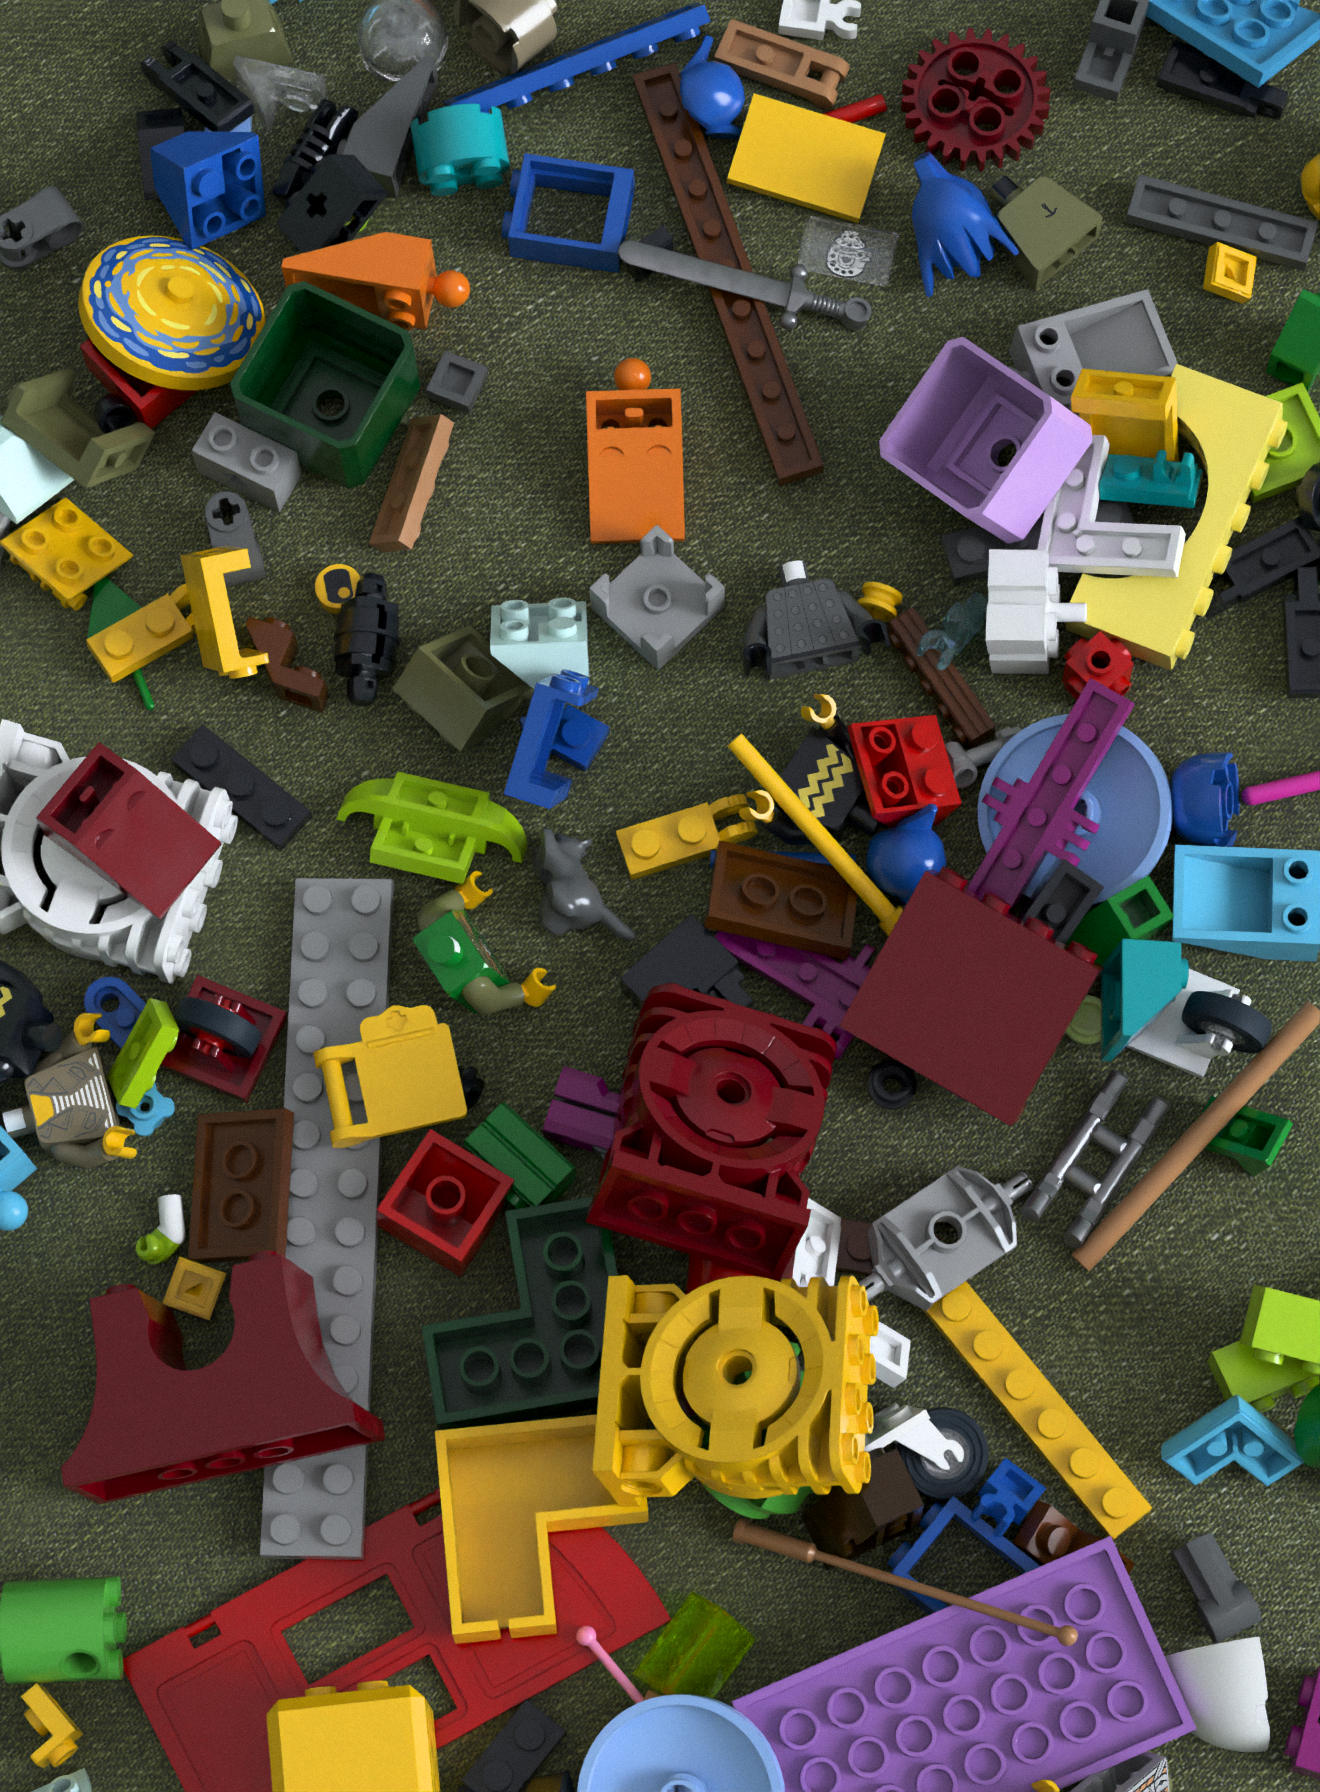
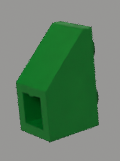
(1298, 347)
(1130, 914)

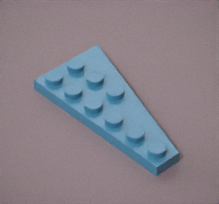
(1242, 35)

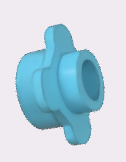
(147, 1121)

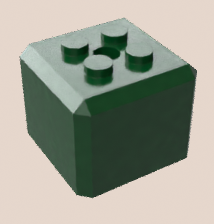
(323, 350)

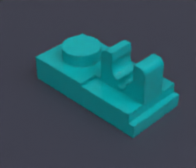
(1151, 480)

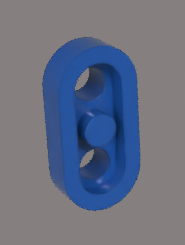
(124, 1017)

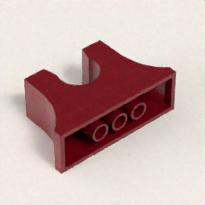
(248, 1410)

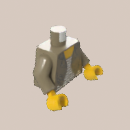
(73, 1102)

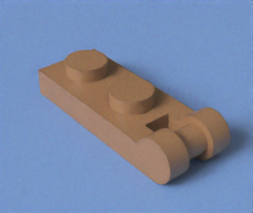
(781, 63)

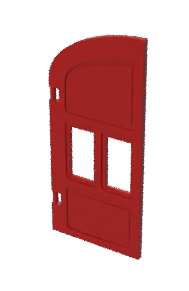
(215, 1697)

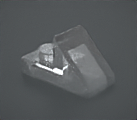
(275, 84)

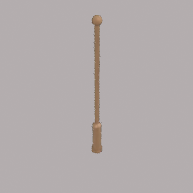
(807, 1552)

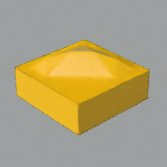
(1229, 272)
(194, 1288)

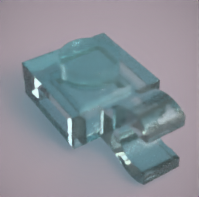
(961, 625)

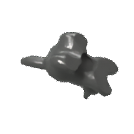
(570, 894)

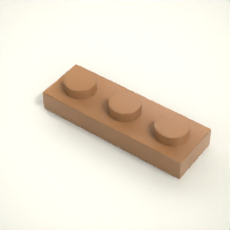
(411, 483)

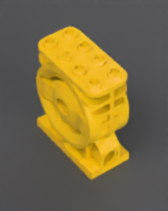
(702, 1342)

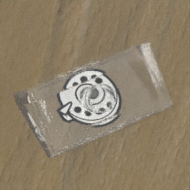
(848, 251)

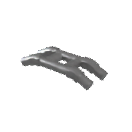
(1087, 1130)

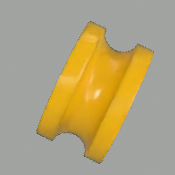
(880, 600)

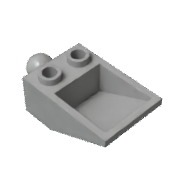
(1103, 336)

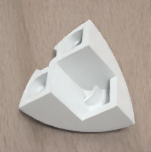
(1225, 1693)

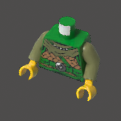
(464, 959)

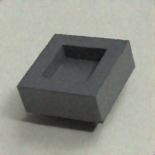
(457, 382)

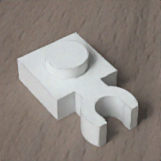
(812, 17)

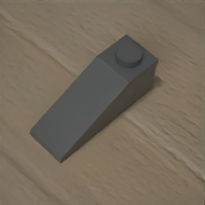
(383, 133)

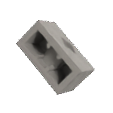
(247, 462)

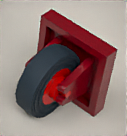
(223, 1038)

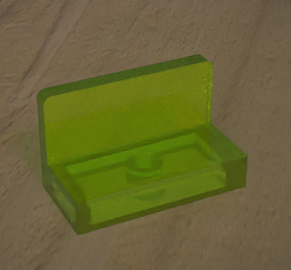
(695, 1650)

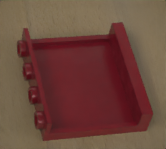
(971, 994)

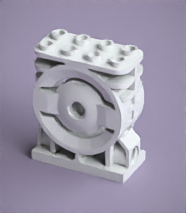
(127, 931)

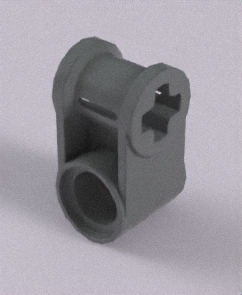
(38, 228)
(235, 534)

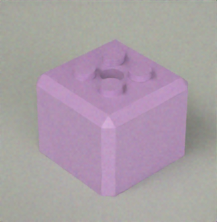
(960, 423)

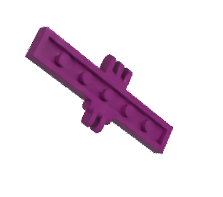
(1040, 813)
(808, 977)

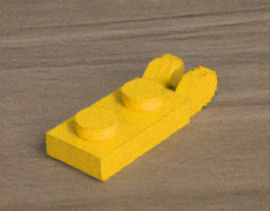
(143, 635)
(681, 836)

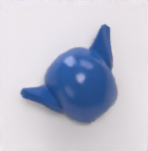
(712, 93)
(903, 854)

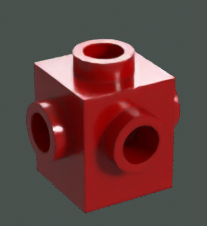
(1108, 654)

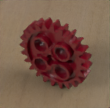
(957, 131)

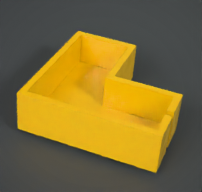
(498, 1504)

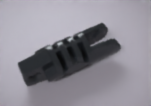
(319, 139)

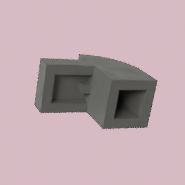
(1111, 47)

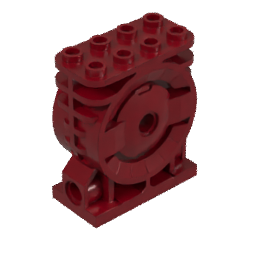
(692, 1127)

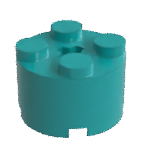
(460, 148)

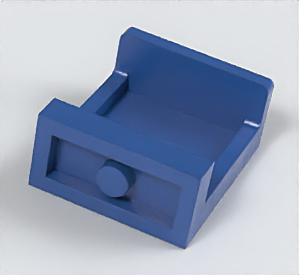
(528, 773)

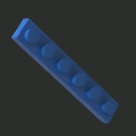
(596, 57)

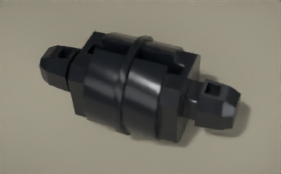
(366, 639)

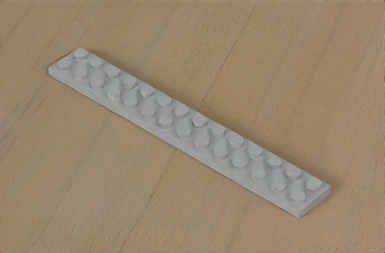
(332, 1229)

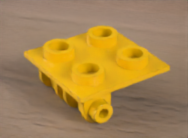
(65, 552)

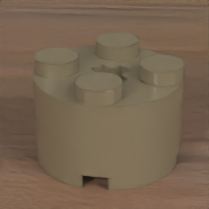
(507, 31)

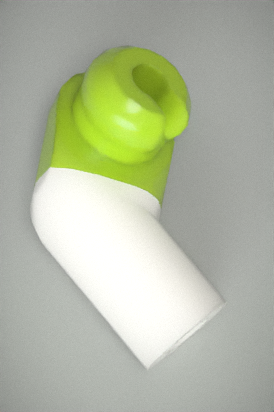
(168, 1235)

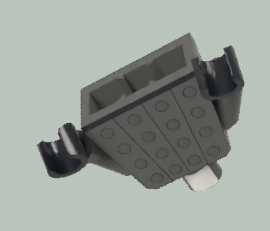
(808, 627)

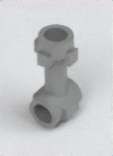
(965, 763)

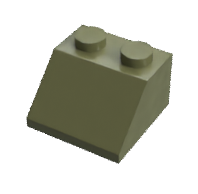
(461, 688)

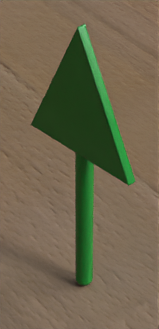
(108, 607)

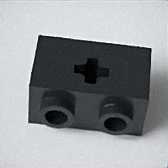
(340, 187)

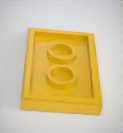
(806, 158)

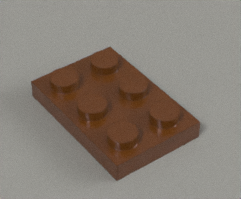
(780, 900)
(241, 1184)

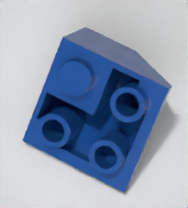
(209, 183)

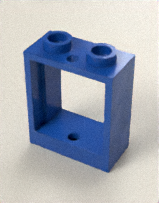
(577, 177)
(934, 1524)

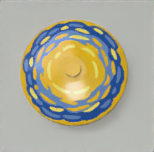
(170, 312)

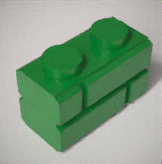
(523, 1155)

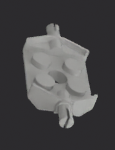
(919, 1266)

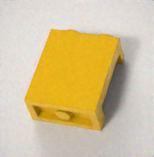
(1130, 410)
(212, 610)

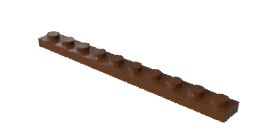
(717, 240)

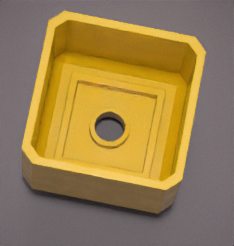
(353, 1741)

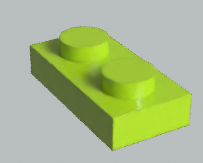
(143, 1053)

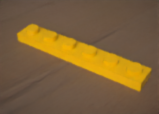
(1038, 1410)

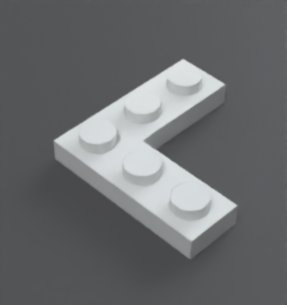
(1086, 546)
(818, 1257)

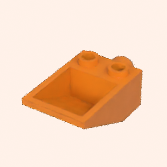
(383, 275)
(634, 467)

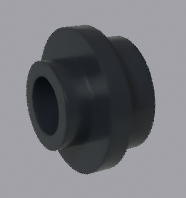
(892, 1070)

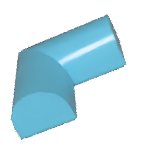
(1231, 1434)

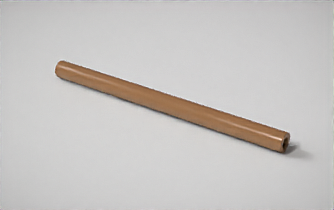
(1197, 1136)

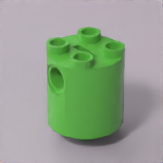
(61, 1630)

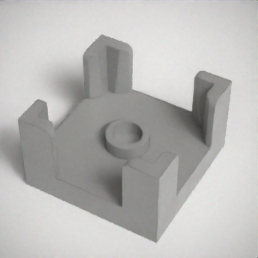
(657, 600)

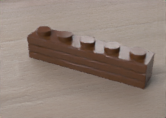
(947, 687)

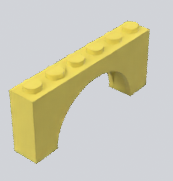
(1232, 438)

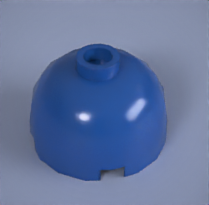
(1205, 798)

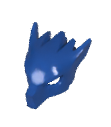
(952, 223)

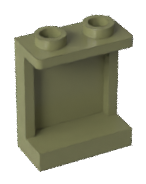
(69, 434)

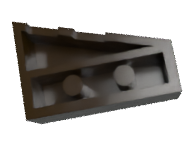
(863, 1521)

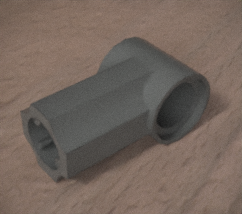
(1221, 1600)

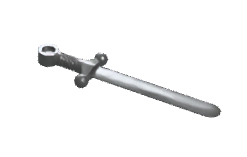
(791, 295)

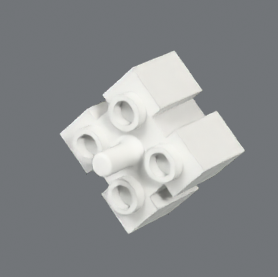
(1025, 611)

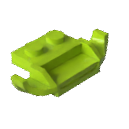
(432, 825)

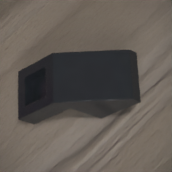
(153, 129)

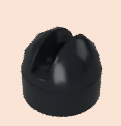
(110, 416)

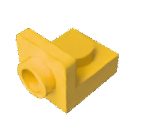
(46, 1717)

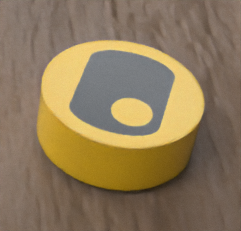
(335, 586)

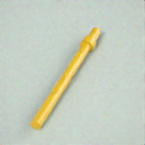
(816, 833)

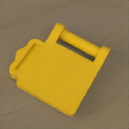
(403, 1073)

